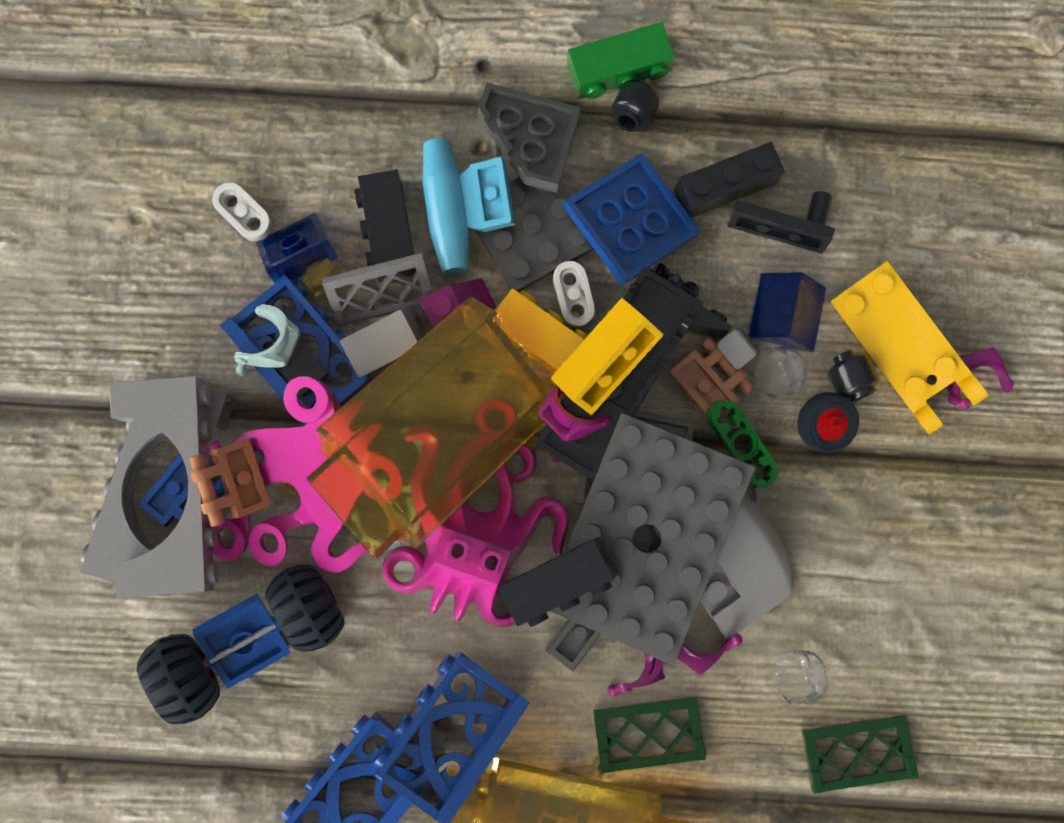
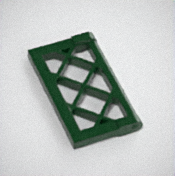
(662, 708)
(872, 727)

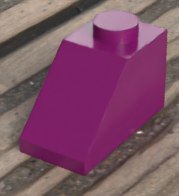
(446, 300)

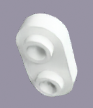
(243, 213)
(573, 295)

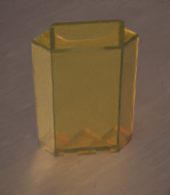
(429, 430)

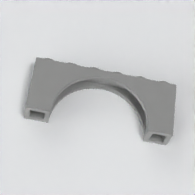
(115, 526)
(186, 556)

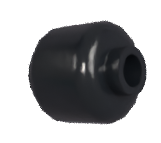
(635, 106)
(853, 375)

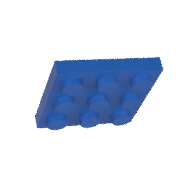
(631, 218)

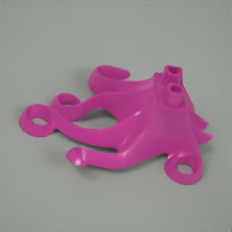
(291, 458)
(477, 549)

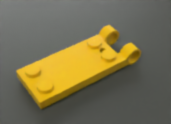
(904, 342)

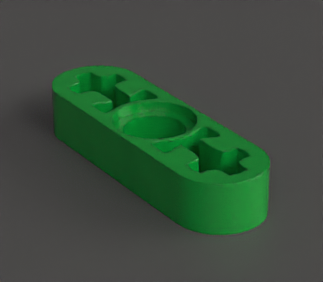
(735, 418)

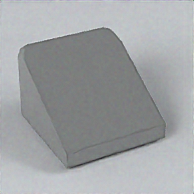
(738, 348)

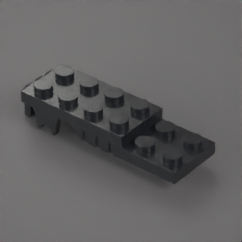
(671, 309)

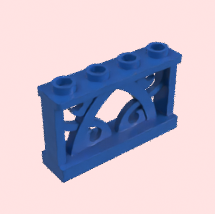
(256, 338)
(456, 788)
(330, 810)

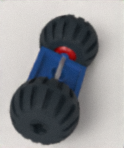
(238, 644)

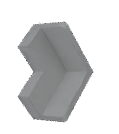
(383, 340)

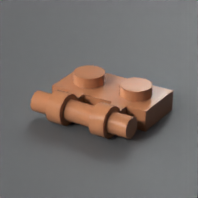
(703, 384)
(239, 478)

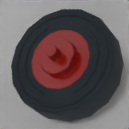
(828, 422)

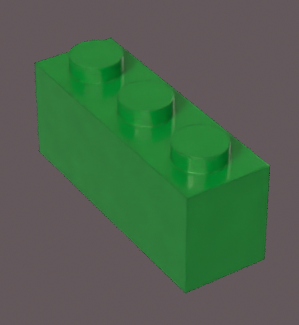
(619, 60)

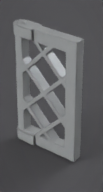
(358, 277)

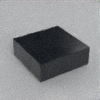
(304, 365)

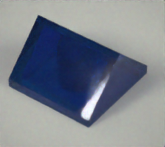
(295, 248)
(787, 310)

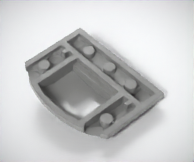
(749, 574)

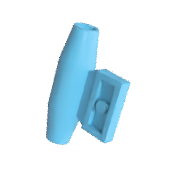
(462, 202)

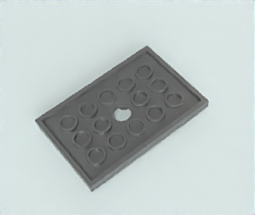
(690, 499)

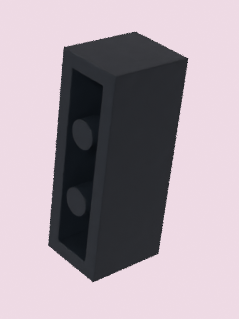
(729, 180)
(385, 218)
(558, 583)

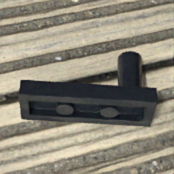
(788, 229)

